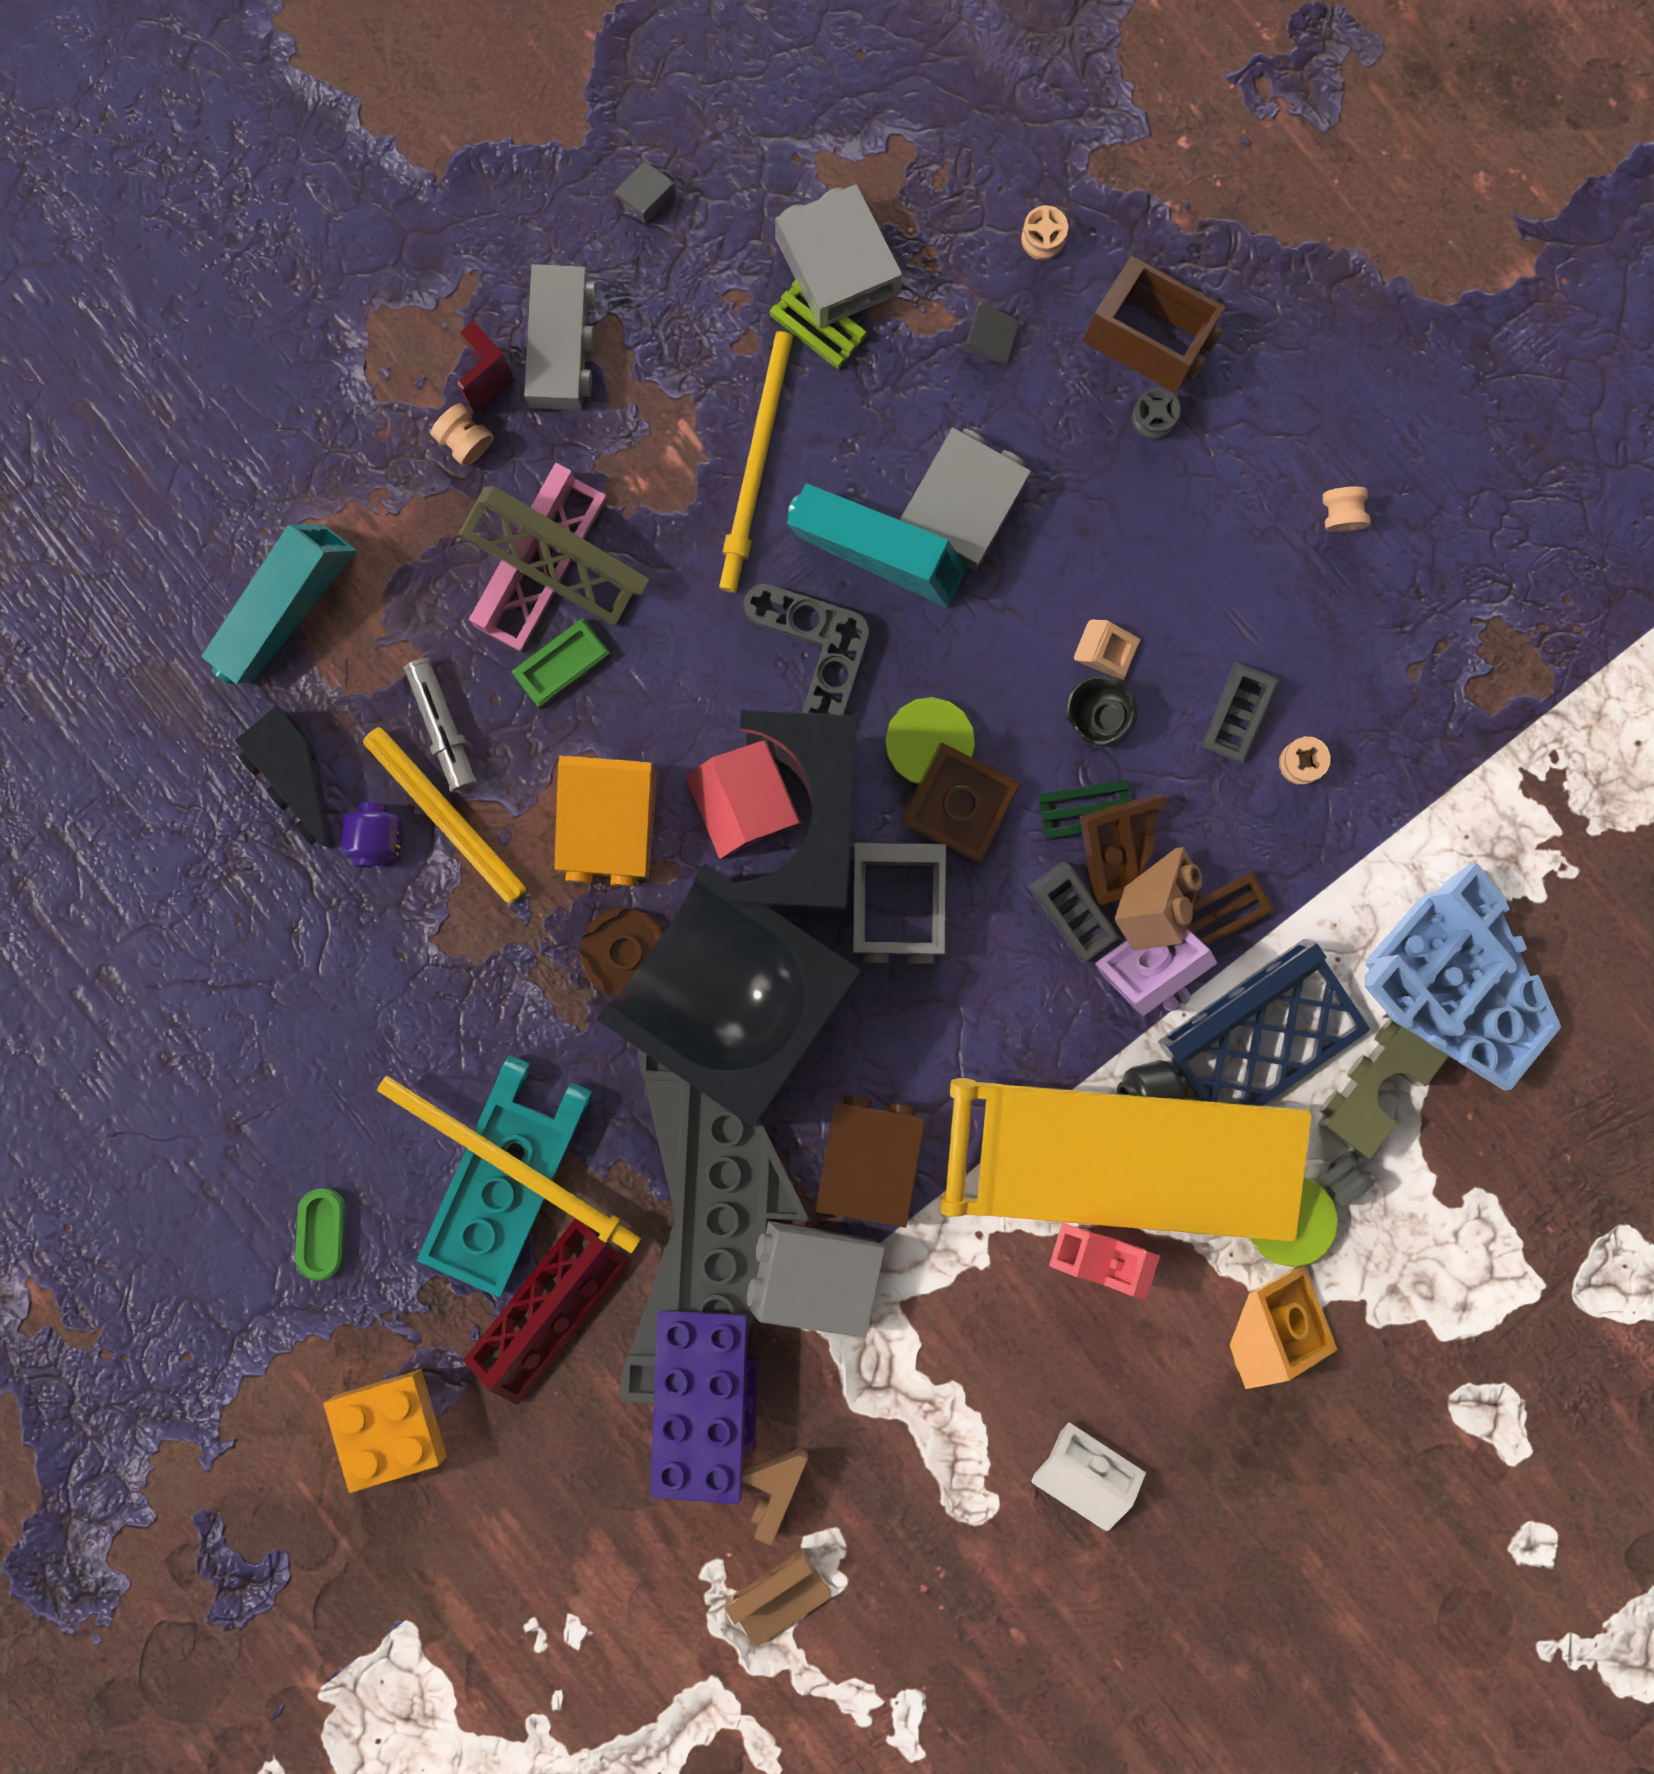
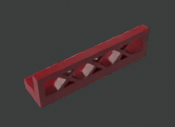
(551, 1317)

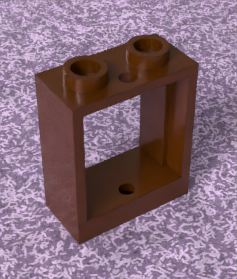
(1169, 301)

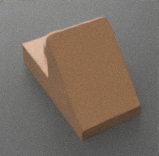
(779, 1479)

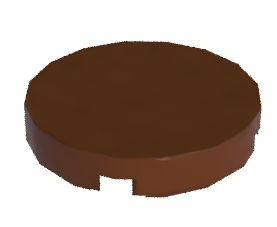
(617, 947)

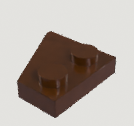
(1119, 844)

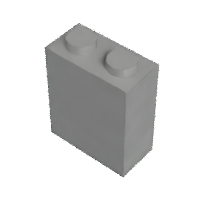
(837, 255)
(967, 494)
(815, 1279)

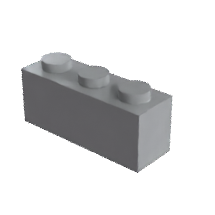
(559, 337)

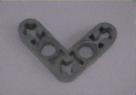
(823, 635)

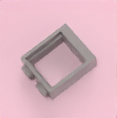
(900, 855)

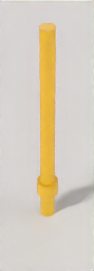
(737, 544)

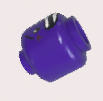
(371, 836)

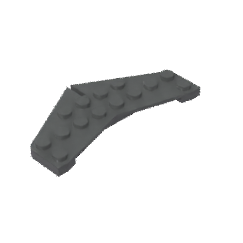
(722, 1192)

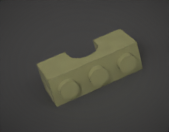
(1355, 1113)

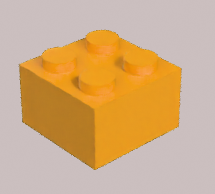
(385, 1431)

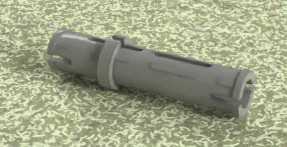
(459, 773)

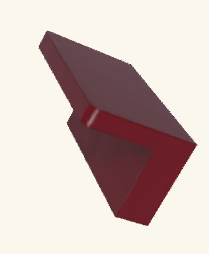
(490, 374)

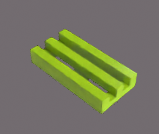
(789, 299)

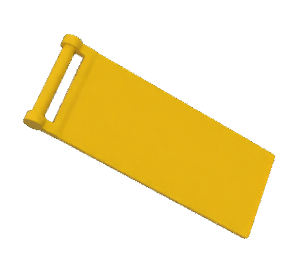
(1130, 1161)

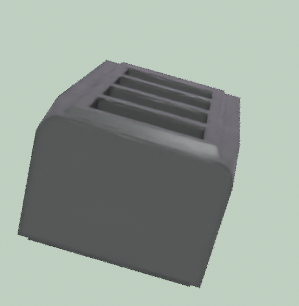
(1224, 706)
(1050, 881)

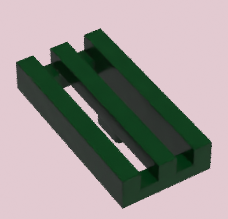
(1046, 815)

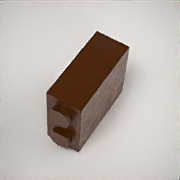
(870, 1162)

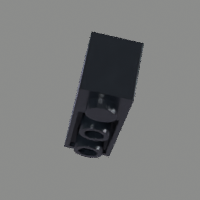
(291, 766)

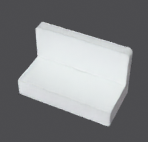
(1089, 1478)

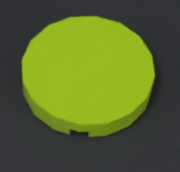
(919, 730)
(1314, 1233)

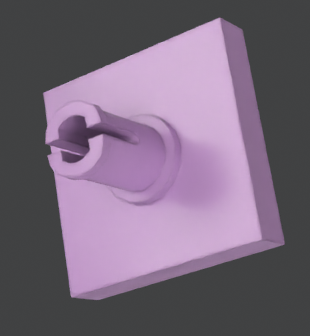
(1156, 973)

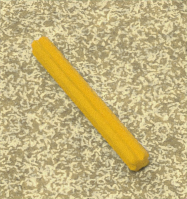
(444, 815)

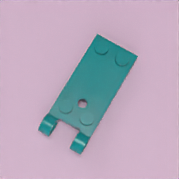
(486, 1210)

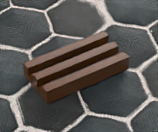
(1257, 893)

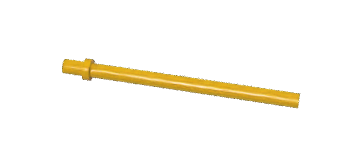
(605, 1226)

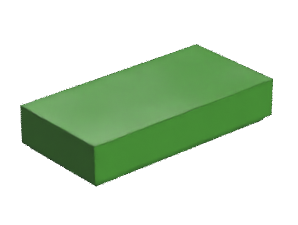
(561, 663)

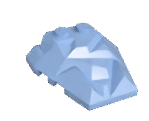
(1462, 982)

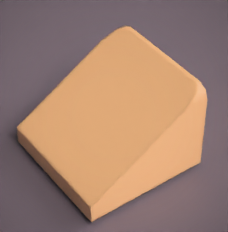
(1107, 648)

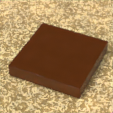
(960, 802)

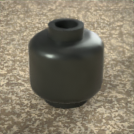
(1154, 1080)

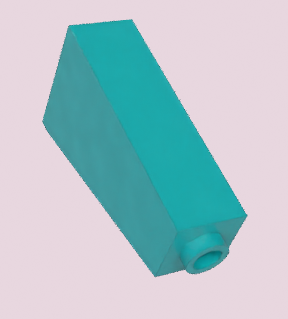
(878, 544)
(277, 600)

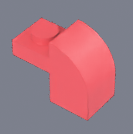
(1104, 1260)

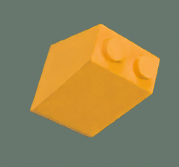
(604, 819)

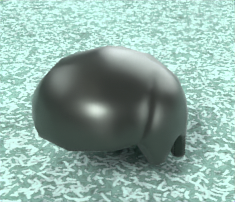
(1101, 710)

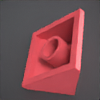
(742, 798)

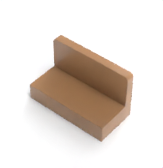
(778, 1598)

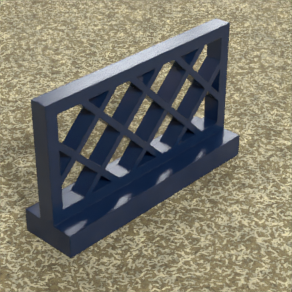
(1251, 998)

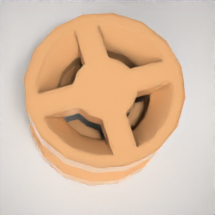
(1046, 222)
(1346, 509)
(1298, 767)

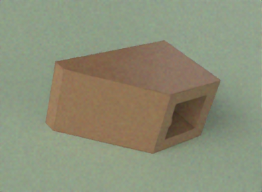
(1160, 902)

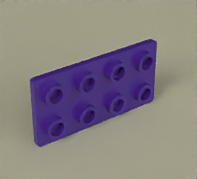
(702, 1406)

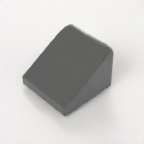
(645, 192)
(991, 334)

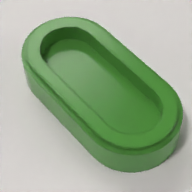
(320, 1234)

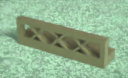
(562, 541)

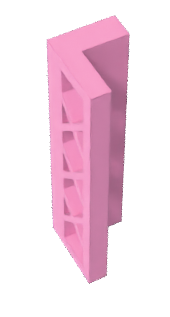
(507, 579)

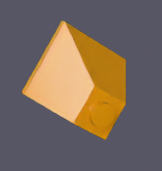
(1281, 1331)

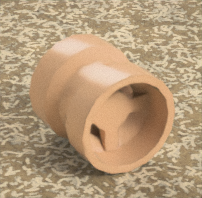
(462, 435)

